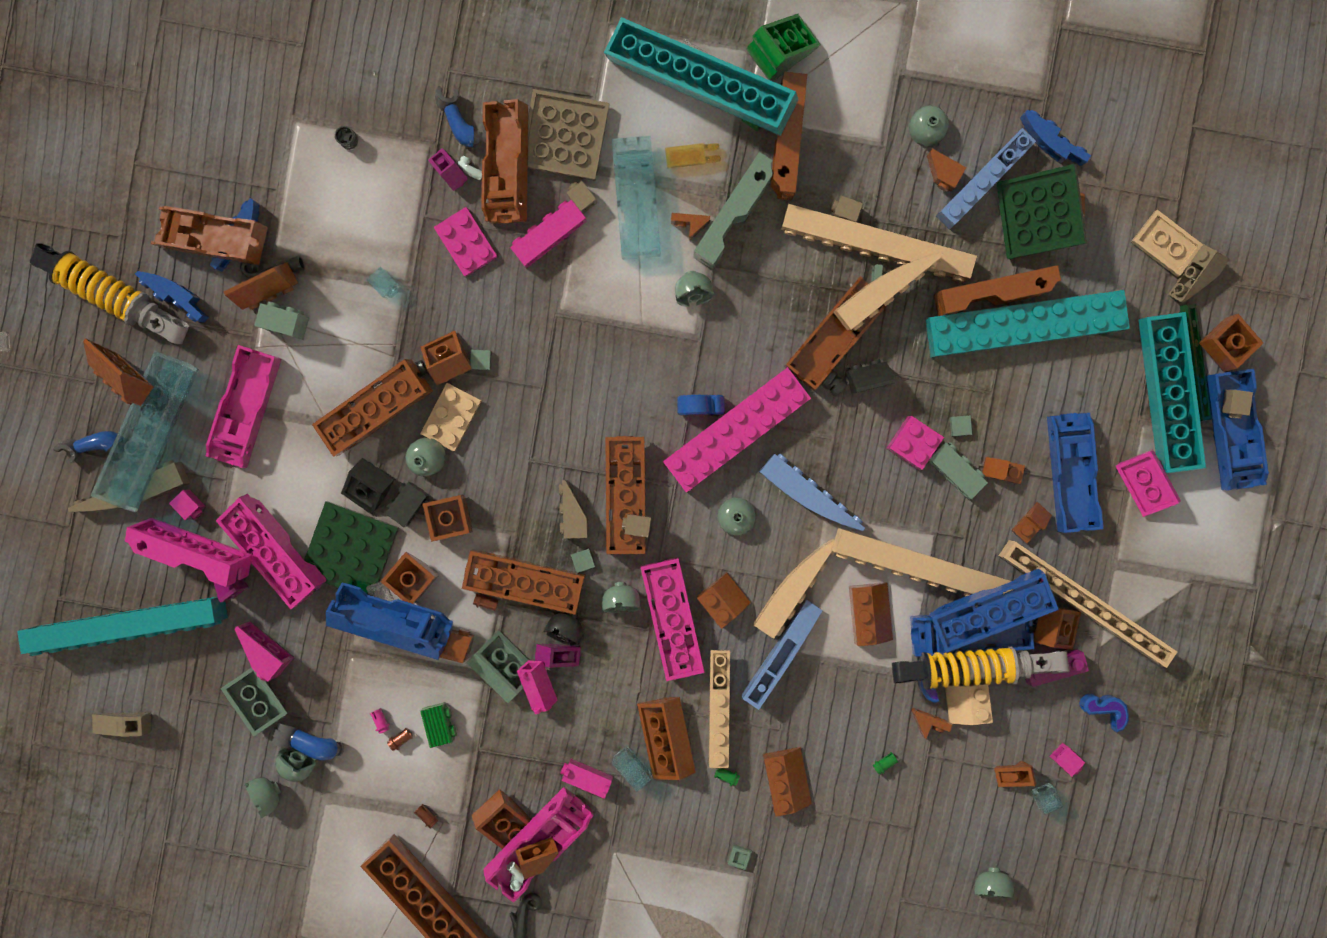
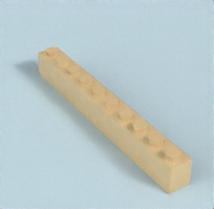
(875, 242)
(913, 563)
(1090, 605)

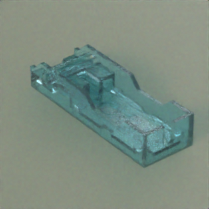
(636, 199)

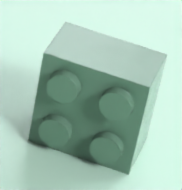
(282, 321)

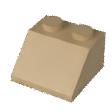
(969, 704)

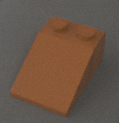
(500, 819)

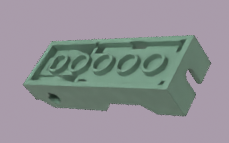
(735, 210)

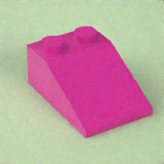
(263, 653)

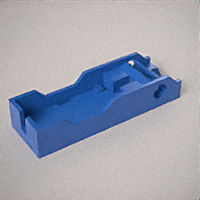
(1231, 435)
(1073, 474)
(995, 610)
(389, 622)
(931, 644)

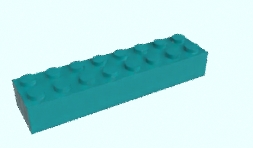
(1172, 392)

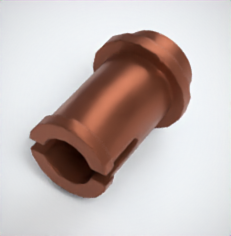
(485, 602)
(398, 740)
(426, 816)

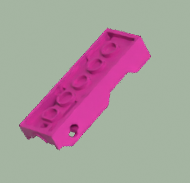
(244, 405)
(178, 546)
(270, 550)
(672, 618)
(554, 821)

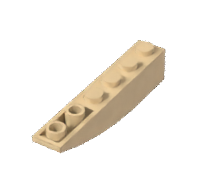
(882, 290)
(792, 591)
(719, 708)

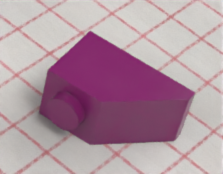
(448, 169)
(231, 591)
(557, 655)

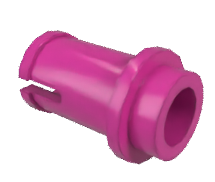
(380, 721)

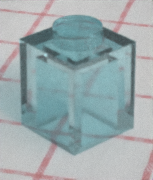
(383, 283)
(1047, 798)

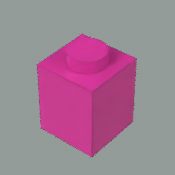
(187, 505)
(1067, 760)

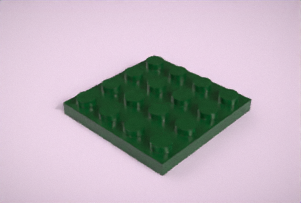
(1041, 212)
(350, 546)

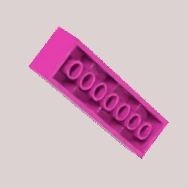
(737, 429)

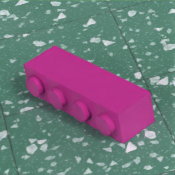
(548, 233)

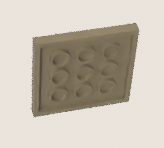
(566, 134)

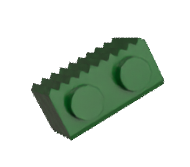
(438, 724)

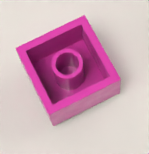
(915, 442)

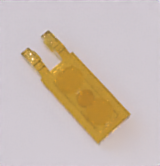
(690, 155)

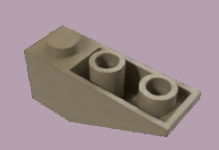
(1199, 273)
(574, 517)
(122, 724)

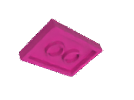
(465, 242)
(1148, 483)

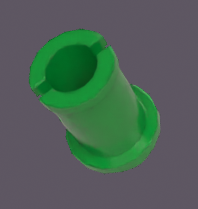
(885, 763)
(727, 776)

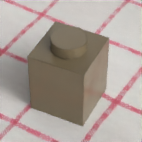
(581, 196)
(846, 208)
(1237, 403)
(636, 525)

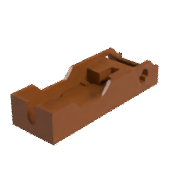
(788, 144)
(505, 162)
(209, 235)
(997, 290)
(814, 359)
(371, 407)
(625, 495)
(524, 582)

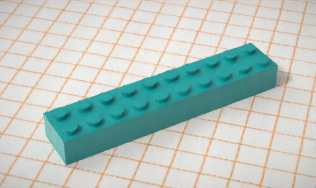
(701, 76)
(1027, 323)
(122, 626)

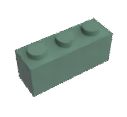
(957, 470)

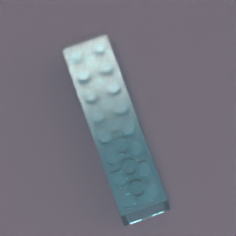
(145, 433)

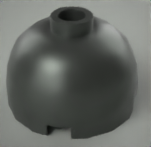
(565, 629)

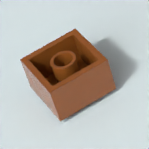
(1231, 342)
(447, 517)

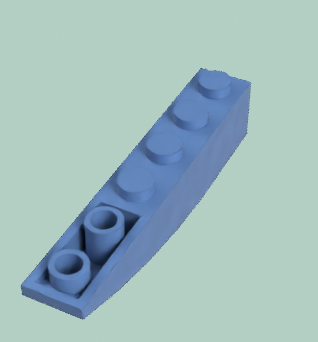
(985, 179)
(806, 492)
(781, 655)

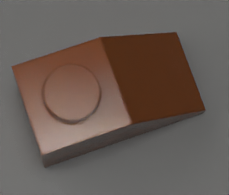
(944, 170)
(536, 857)

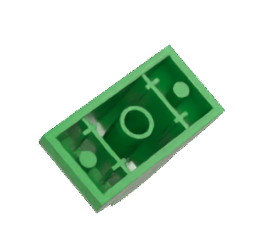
(781, 45)

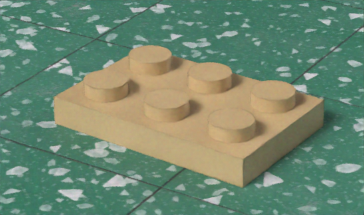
(1167, 243)
(451, 417)

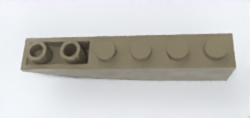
(163, 481)

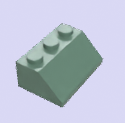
(498, 665)
(254, 701)

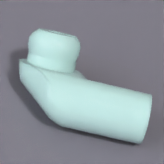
(464, 165)
(517, 877)

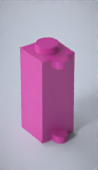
(537, 686)
(586, 778)

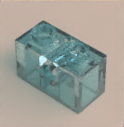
(631, 768)

